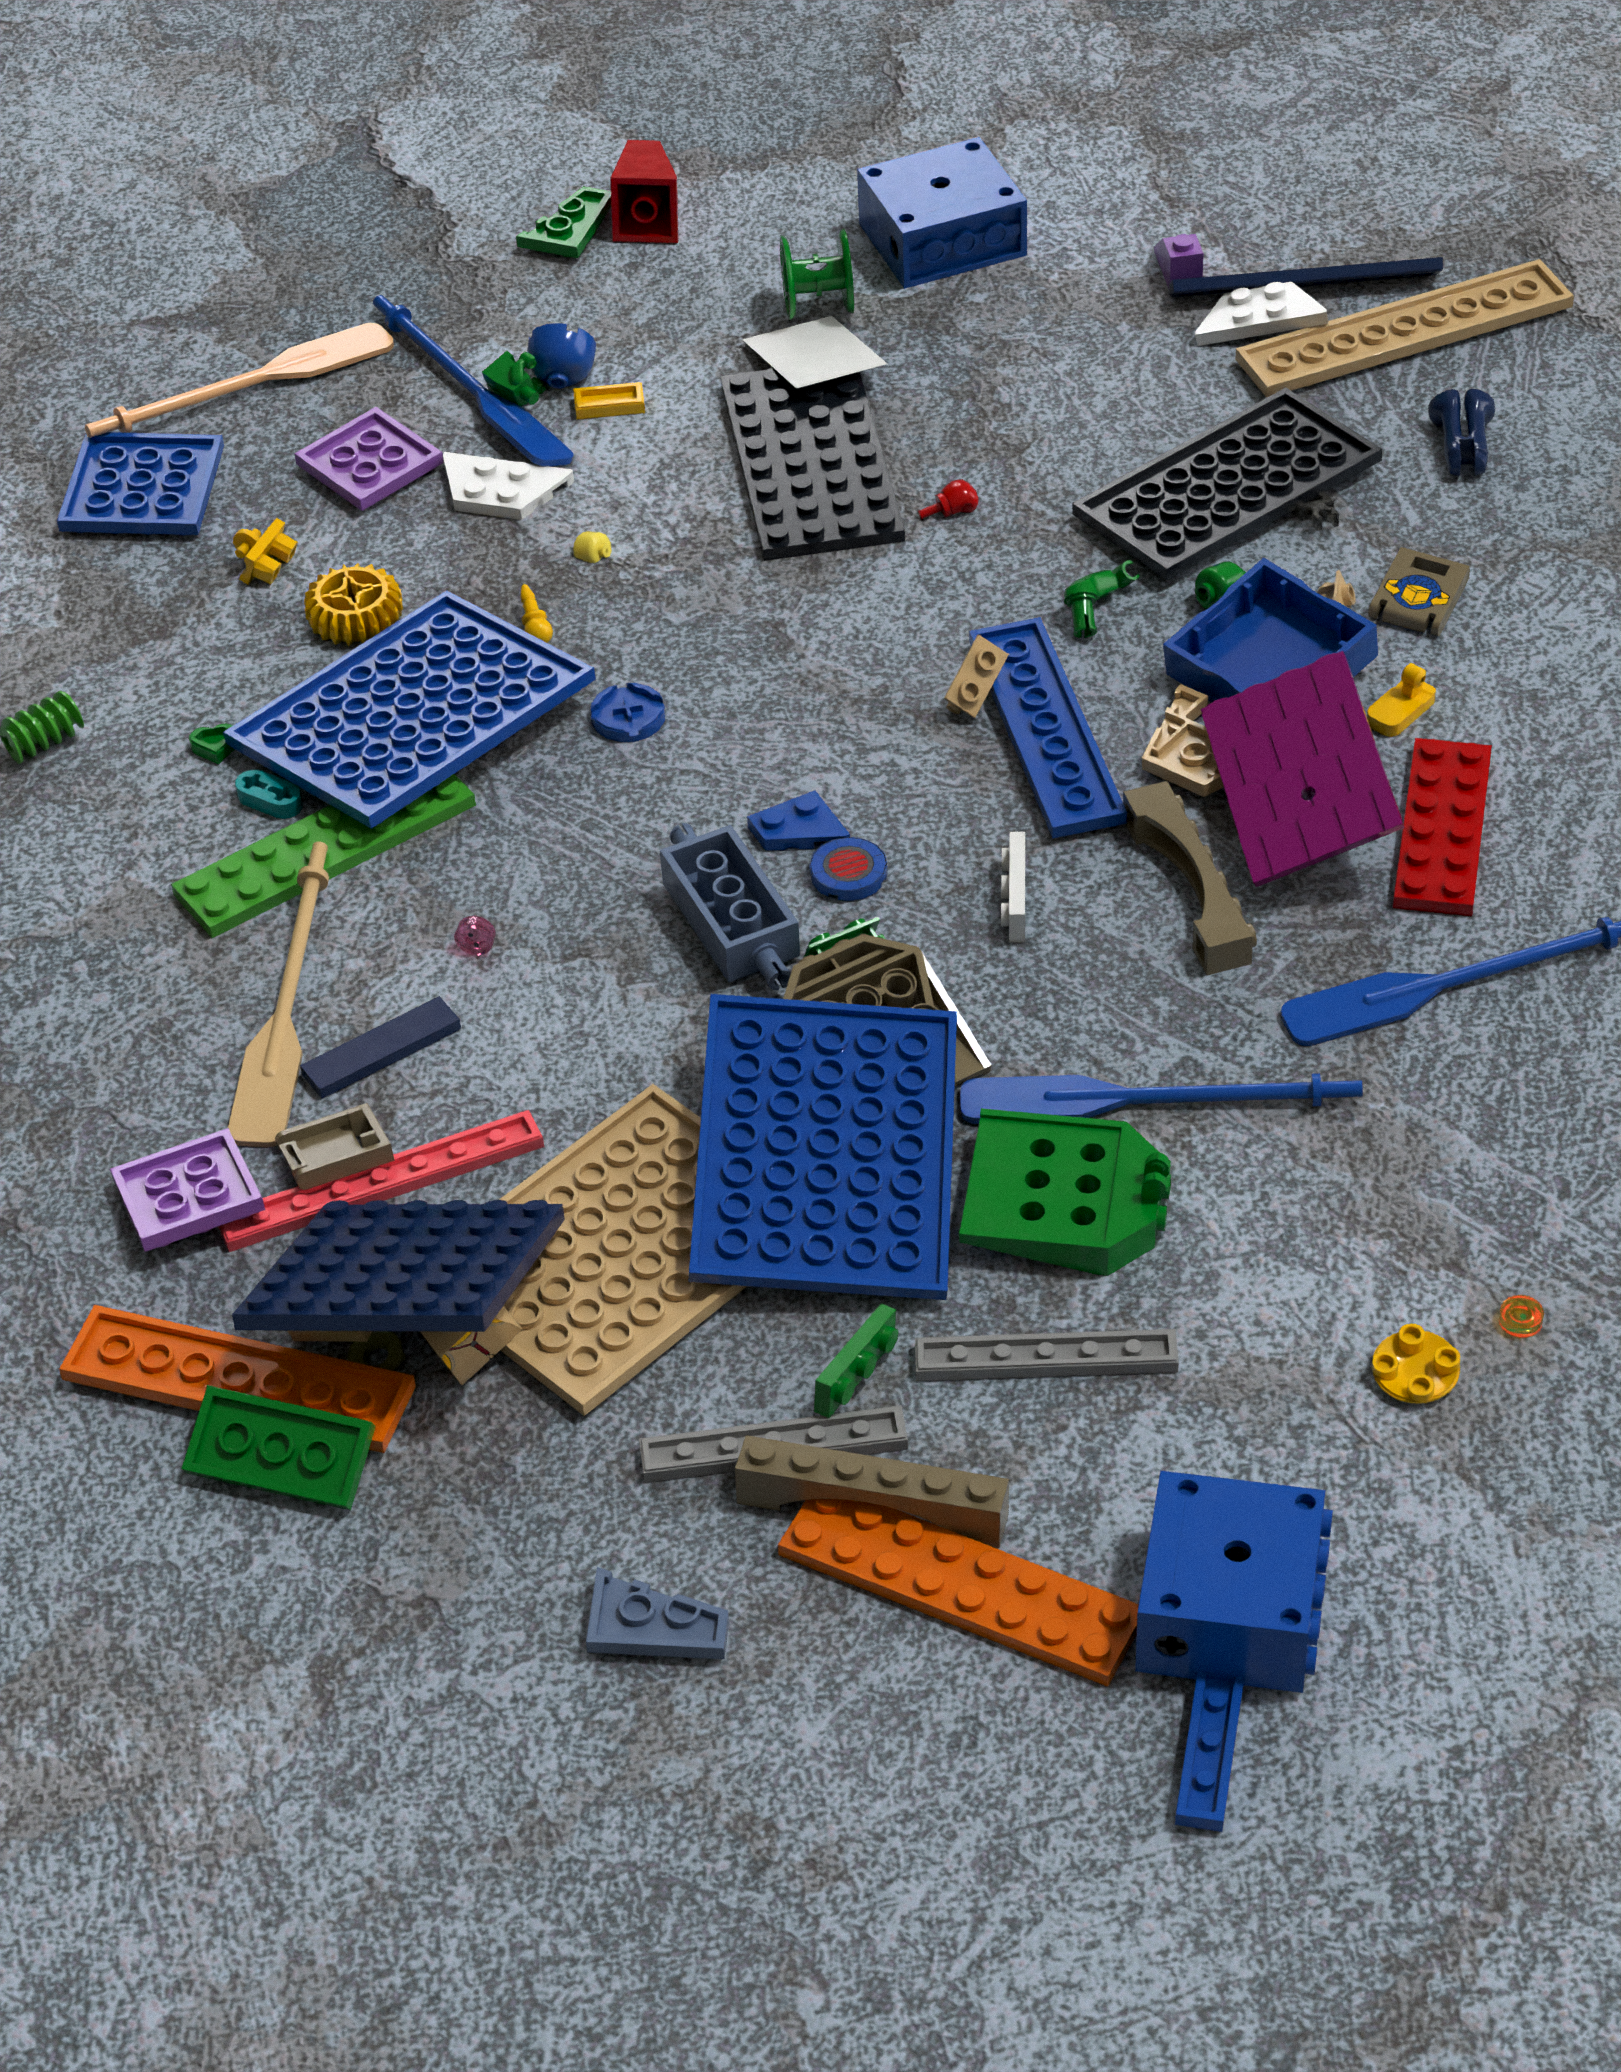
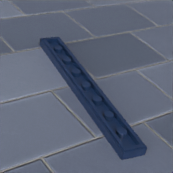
(1308, 276)

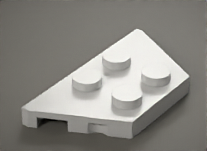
(1260, 312)
(501, 486)

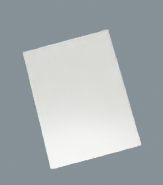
(814, 352)

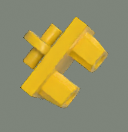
(259, 549)

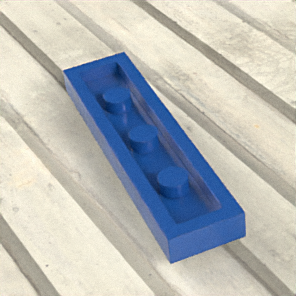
(1209, 1753)

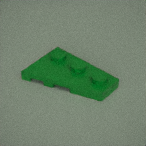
(571, 226)

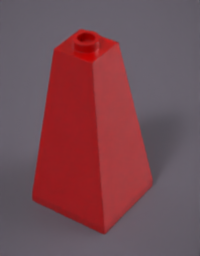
(644, 195)

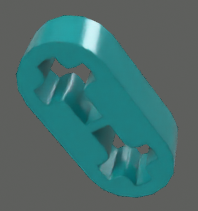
(268, 794)

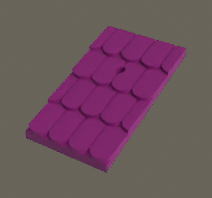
(1293, 743)

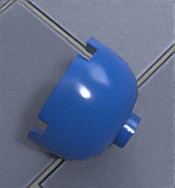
(561, 354)

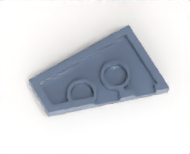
(645, 1622)

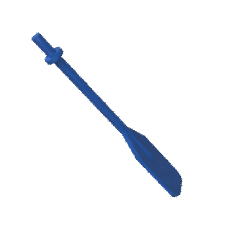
(505, 416)
(1398, 995)
(1090, 1097)

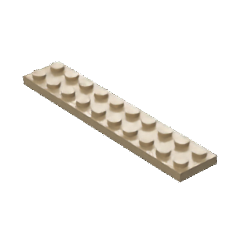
(1404, 327)

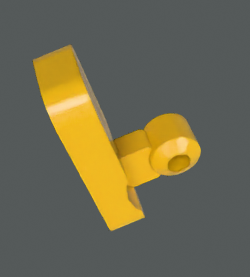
(1402, 703)

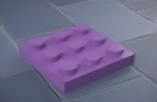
(369, 458)
(187, 1189)

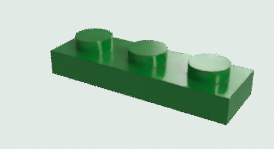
(855, 1361)

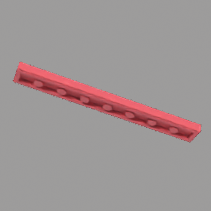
(409, 1172)

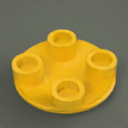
(1416, 1365)

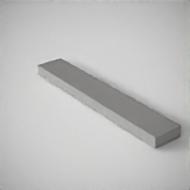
(1046, 1355)
(718, 1449)

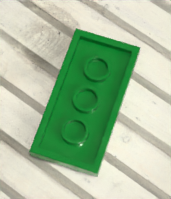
(278, 1447)

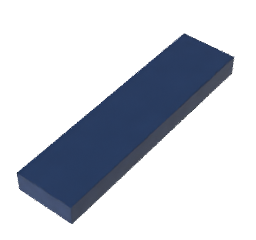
(380, 1047)

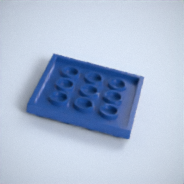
(141, 483)

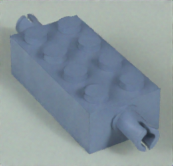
(730, 904)

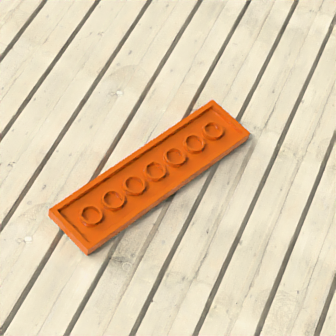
(178, 1361)
(965, 1584)

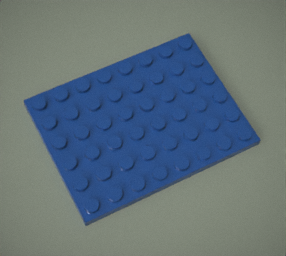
(409, 708)
(825, 1148)

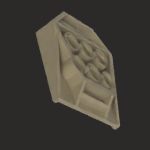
(871, 973)

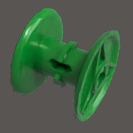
(833, 276)

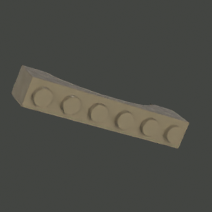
(1159, 820)
(957, 1500)

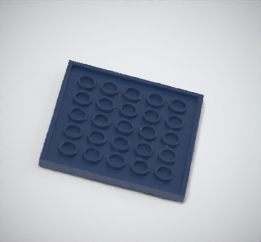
(401, 1267)

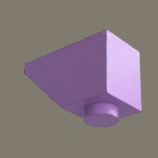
(1180, 257)

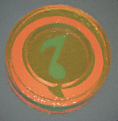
(1521, 1316)

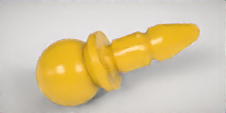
(534, 619)

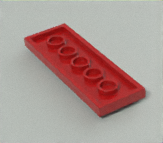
(1442, 827)

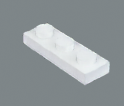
(1014, 887)

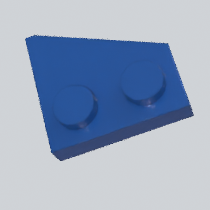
(796, 824)

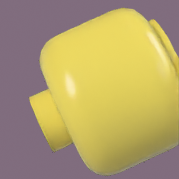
(592, 546)

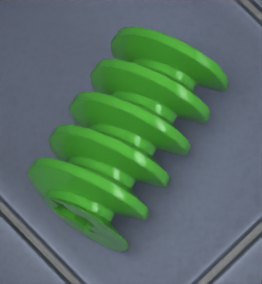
(39, 724)

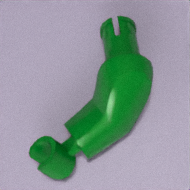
(1085, 592)

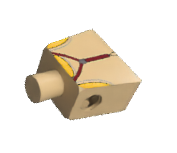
(469, 1351)

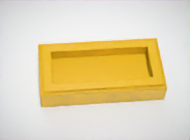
(609, 400)

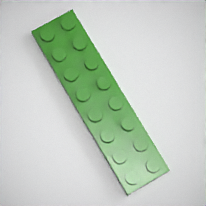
(268, 869)

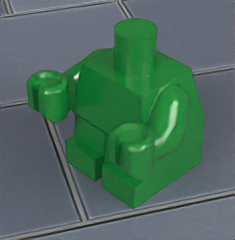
(511, 380)

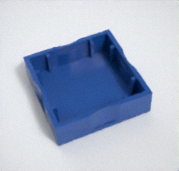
(1262, 630)

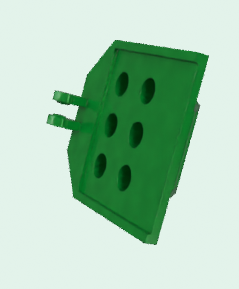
(1064, 1190)

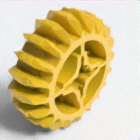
(352, 603)

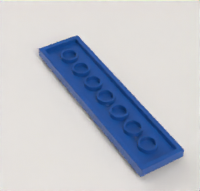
(1051, 732)

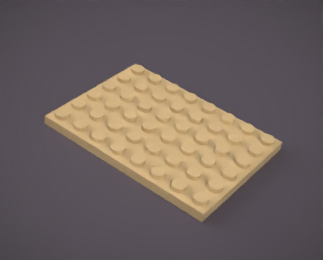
(617, 1269)

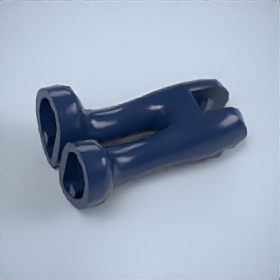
(1458, 449)

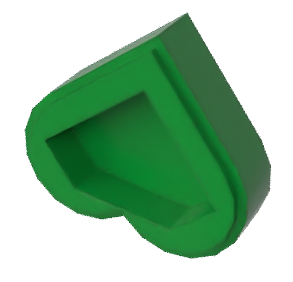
(210, 743)

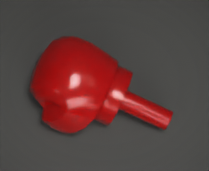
(954, 498)

